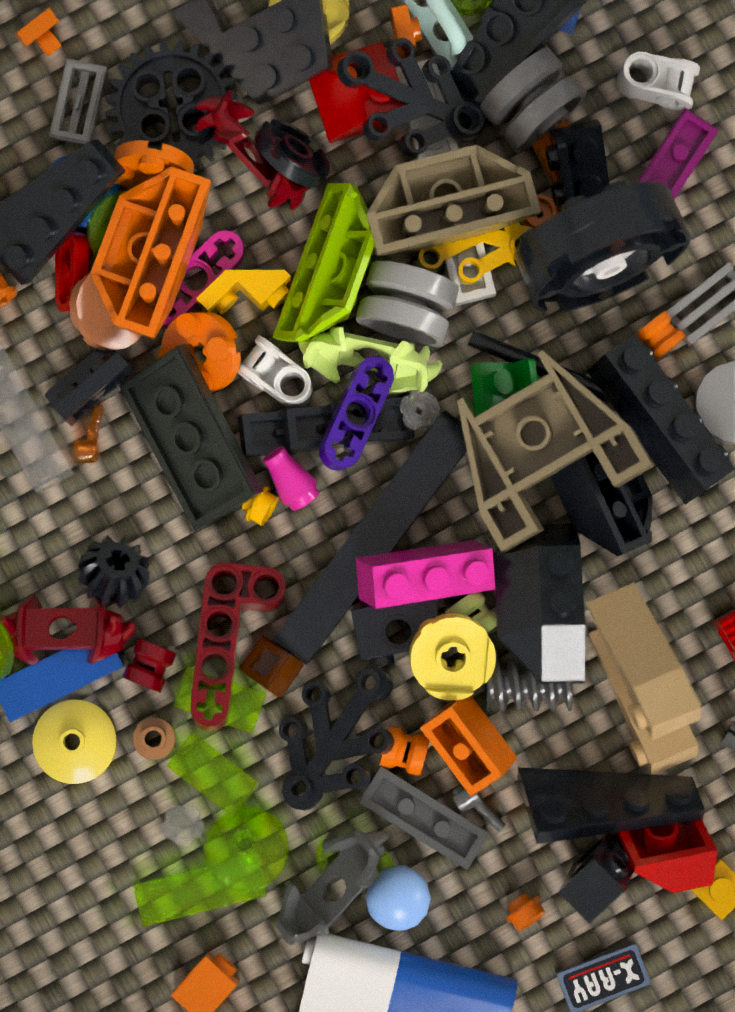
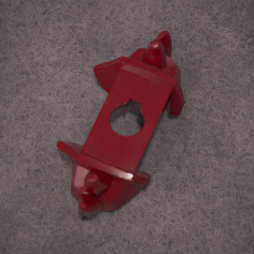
(224, 116)
(97, 630)

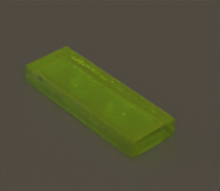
(186, 895)

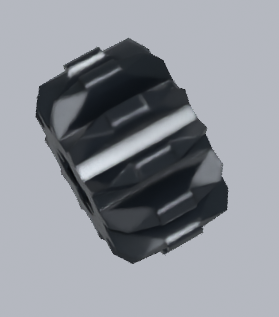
(113, 571)

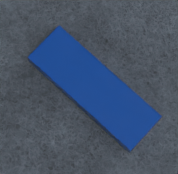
(52, 680)

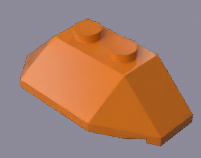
(150, 249)

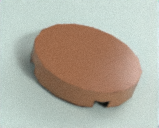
(93, 319)

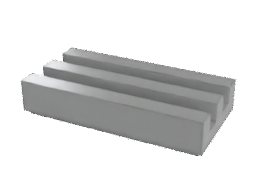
(71, 137)
(725, 271)

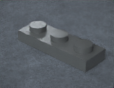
(424, 817)

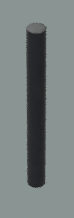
(513, 354)

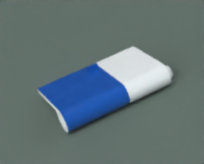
(374, 978)

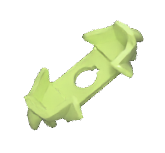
(336, 348)

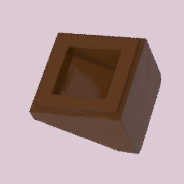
(271, 666)

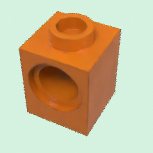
(207, 984)

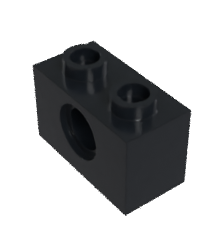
(371, 629)

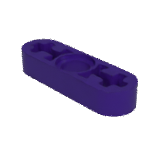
(379, 391)

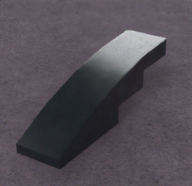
(305, 427)

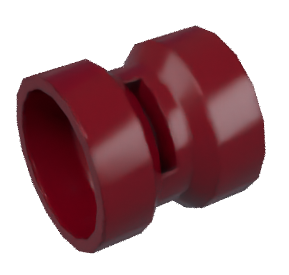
(153, 656)

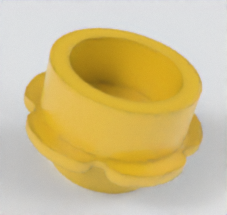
(260, 507)

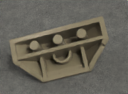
(449, 200)

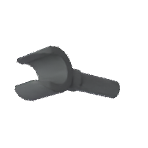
(465, 802)

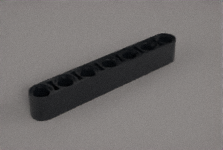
(375, 534)

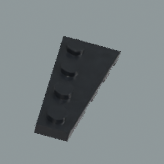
(505, 39)
(52, 206)
(600, 803)

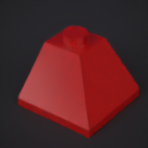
(347, 108)
(672, 855)

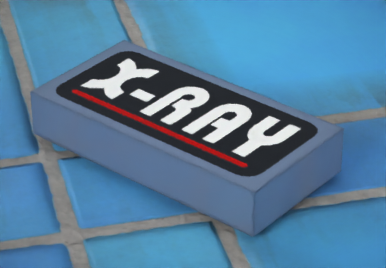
(603, 978)

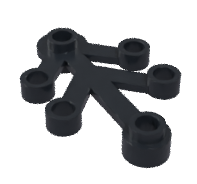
(415, 96)
(332, 742)

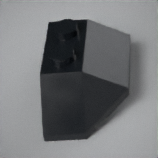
(605, 514)
(543, 604)

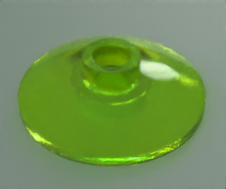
(249, 868)

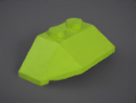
(329, 267)

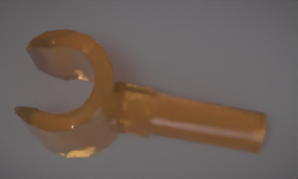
(88, 450)

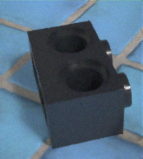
(597, 878)

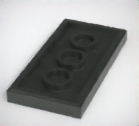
(190, 437)

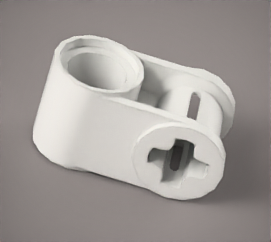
(662, 80)
(270, 369)

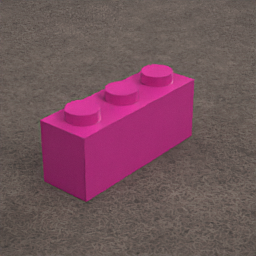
(425, 573)

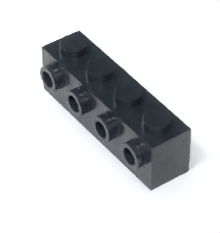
(661, 418)

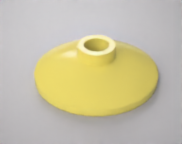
(96, 745)

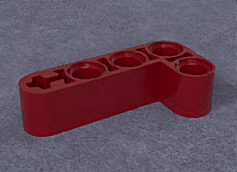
(225, 646)

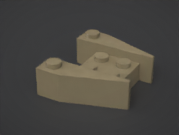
(535, 438)

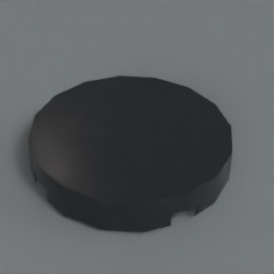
(290, 153)

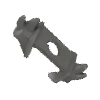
(356, 864)

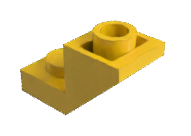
(261, 286)

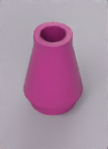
(292, 481)

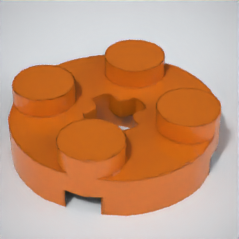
(145, 163)
(216, 336)

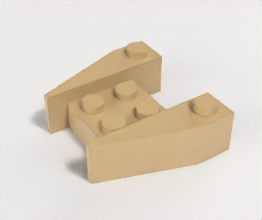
(645, 679)

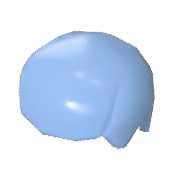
(398, 898)

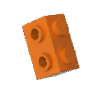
(469, 744)

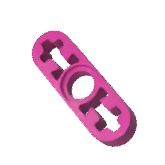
(210, 250)

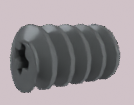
(522, 685)

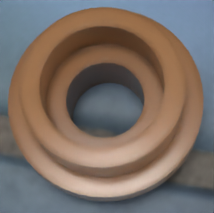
(167, 735)

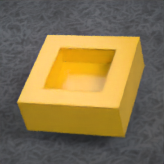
(720, 895)

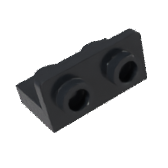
(578, 161)
(88, 384)

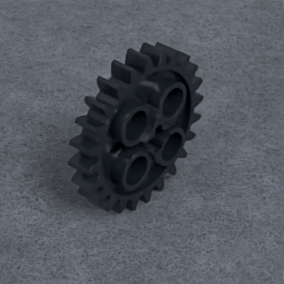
(136, 112)

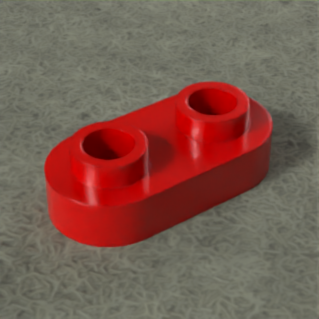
(70, 266)

